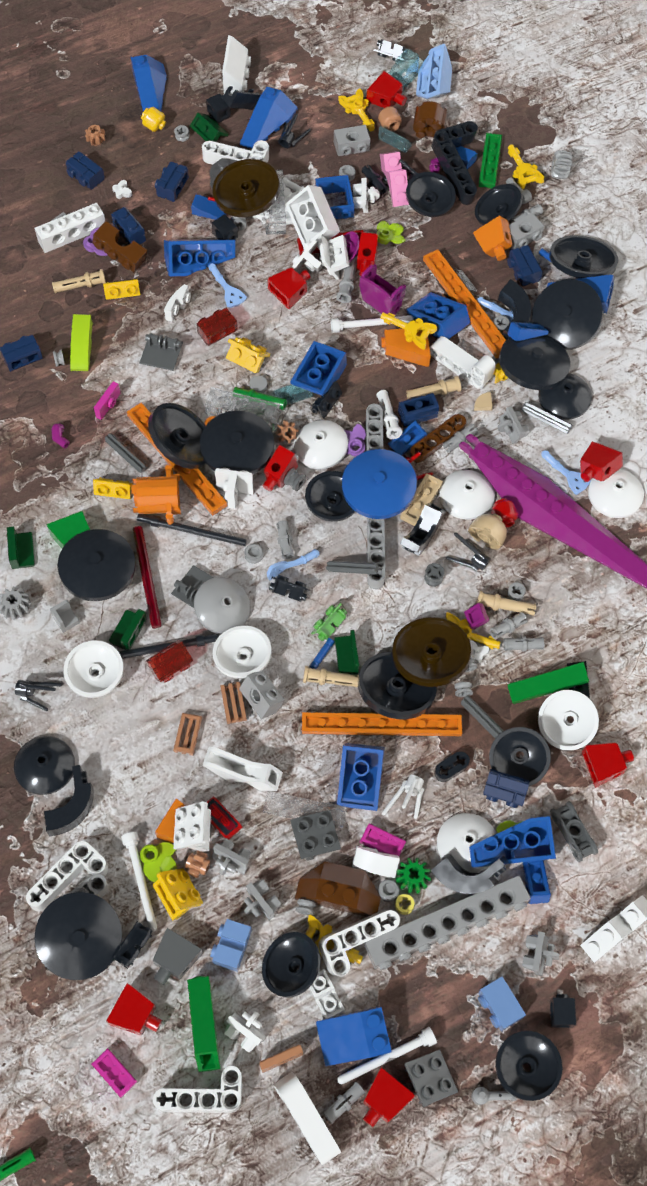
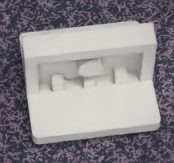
(333, 254)
(310, 261)
(234, 483)
(192, 827)

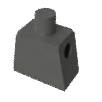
(174, 956)

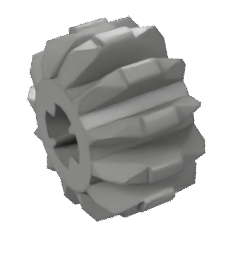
(561, 164)
(15, 596)

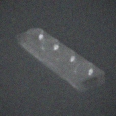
(297, 807)

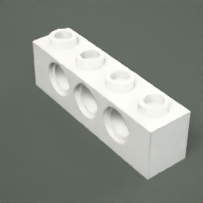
(69, 227)

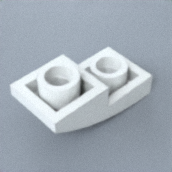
(177, 301)
(375, 862)
(325, 996)

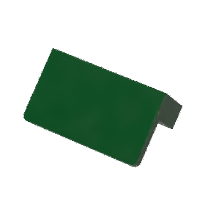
(207, 127)
(20, 549)
(128, 629)
(347, 654)

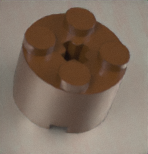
(429, 119)

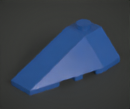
(149, 80)
(269, 114)
(192, 255)
(520, 843)

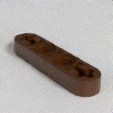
(437, 437)

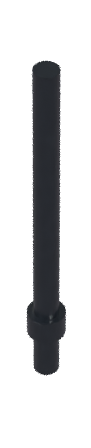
(156, 521)
(200, 640)

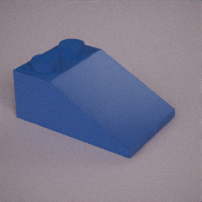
(445, 313)
(319, 368)
(360, 776)
(353, 1036)

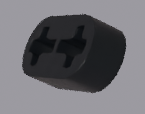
(454, 770)

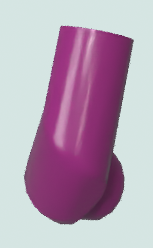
(434, 165)
(57, 437)

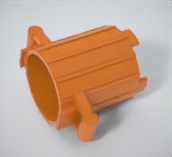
(158, 494)

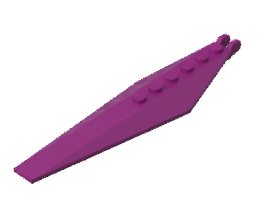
(553, 511)

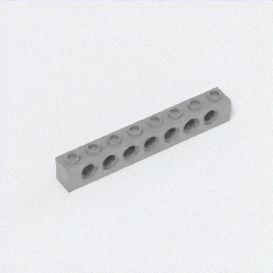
(512, 888)

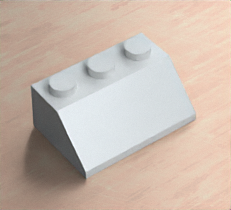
(235, 66)
(312, 215)

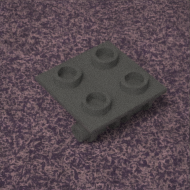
(161, 351)
(188, 586)
(315, 834)
(430, 1078)

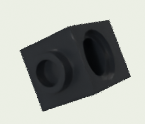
(218, 108)
(224, 228)
(562, 1011)

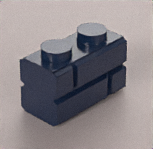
(84, 170)
(171, 181)
(129, 227)
(524, 265)
(21, 352)
(418, 409)
(505, 788)

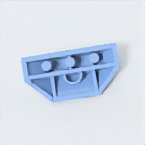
(435, 74)

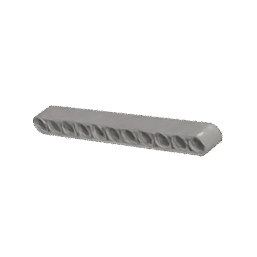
(375, 535)

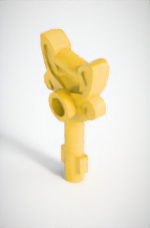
(357, 107)
(524, 169)
(412, 329)
(489, 642)
(353, 954)

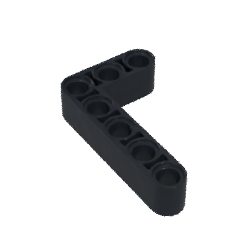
(444, 146)

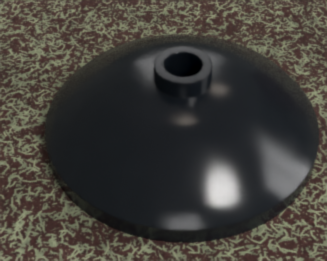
(430, 187)
(499, 200)
(567, 403)
(322, 490)
(534, 747)
(47, 776)
(282, 961)
(539, 1054)

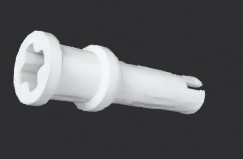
(390, 420)

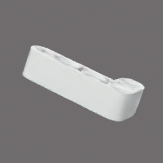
(215, 151)
(462, 363)
(65, 878)
(360, 937)
(198, 1095)
(307, 1118)

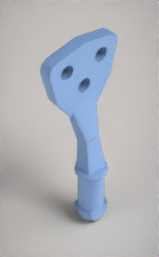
(228, 289)
(492, 306)
(570, 475)
(277, 568)

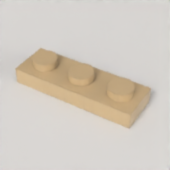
(424, 494)

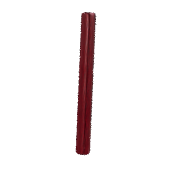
(147, 577)

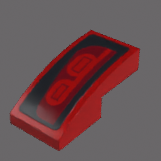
(222, 819)

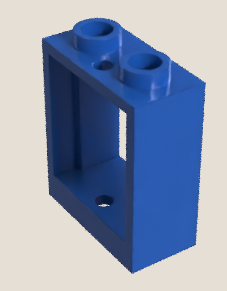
(341, 184)

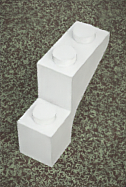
(237, 769)
(616, 929)

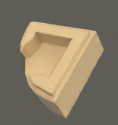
(483, 402)

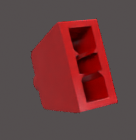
(386, 91)
(367, 251)
(288, 286)
(600, 462)
(278, 467)
(606, 762)
(133, 1012)
(385, 1098)

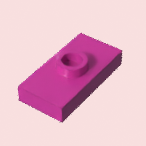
(107, 400)
(382, 841)
(114, 1073)

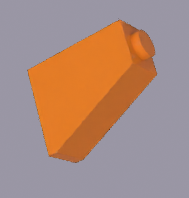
(398, 347)

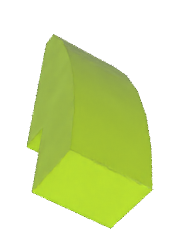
(81, 342)

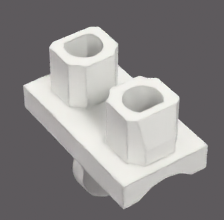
(366, 194)
(238, 1024)

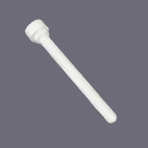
(338, 325)
(131, 841)
(425, 1038)

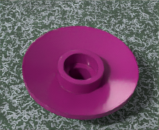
(352, 243)

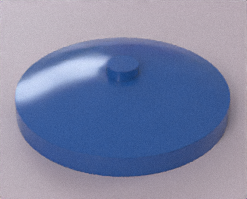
(379, 484)

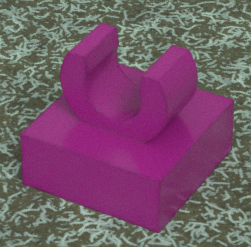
(476, 616)

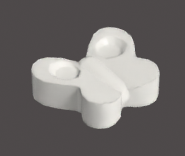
(122, 190)
(478, 652)

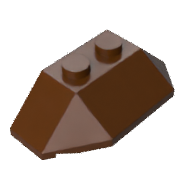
(339, 889)

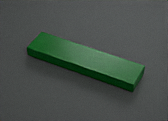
(490, 160)
(548, 683)

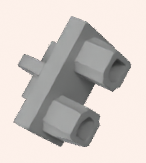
(511, 425)
(230, 860)
(267, 907)
(537, 962)

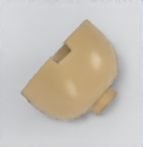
(489, 529)

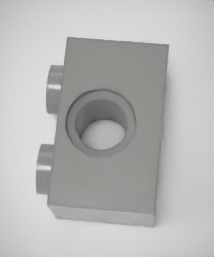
(351, 140)
(525, 231)
(261, 694)

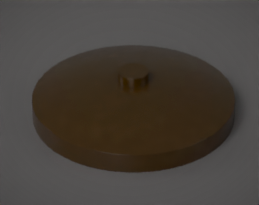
(246, 188)
(431, 651)

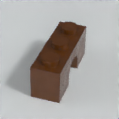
(129, 256)

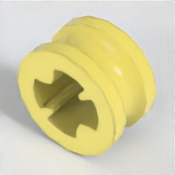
(399, 900)

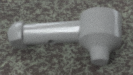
(525, 193)
(482, 1095)

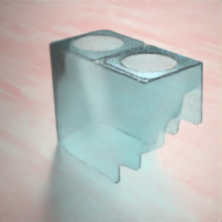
(406, 62)

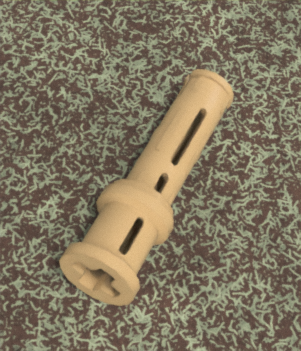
(89, 281)
(442, 387)
(496, 602)
(323, 676)

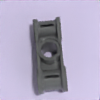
(580, 844)

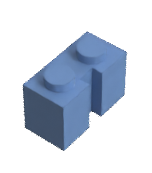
(231, 945)
(501, 1003)

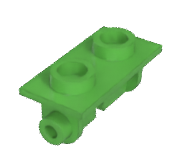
(323, 626)

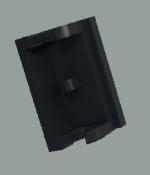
(240, 99)

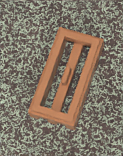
(230, 687)
(184, 749)
(281, 1058)

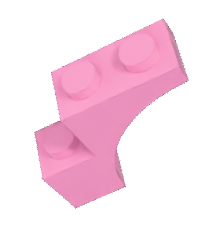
(395, 177)

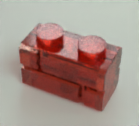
(216, 326)
(169, 661)

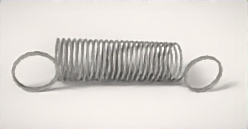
(465, 281)

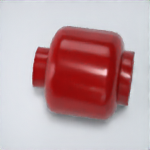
(506, 510)

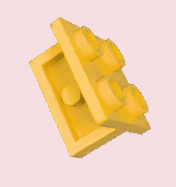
(246, 354)
(177, 892)

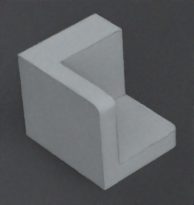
(64, 616)

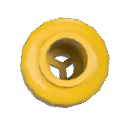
(153, 119)

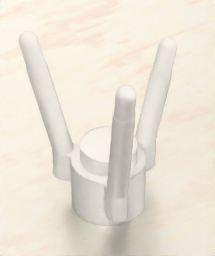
(412, 787)

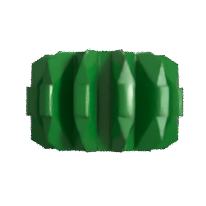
(404, 875)

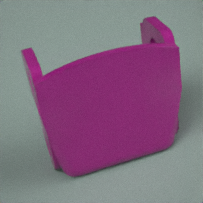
(380, 293)

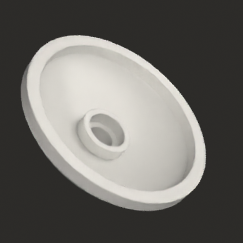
(321, 452)
(616, 501)
(463, 502)
(240, 643)
(87, 659)
(554, 723)
(453, 834)

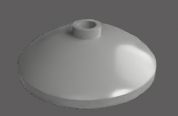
(212, 610)

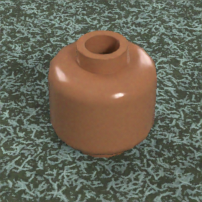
(390, 118)

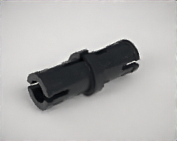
(374, 179)

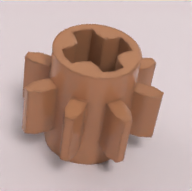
(95, 135)
(283, 428)
(197, 864)

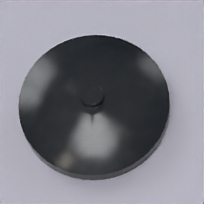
(583, 256)
(569, 312)
(535, 362)
(177, 434)
(237, 442)
(96, 565)
(390, 692)
(78, 935)

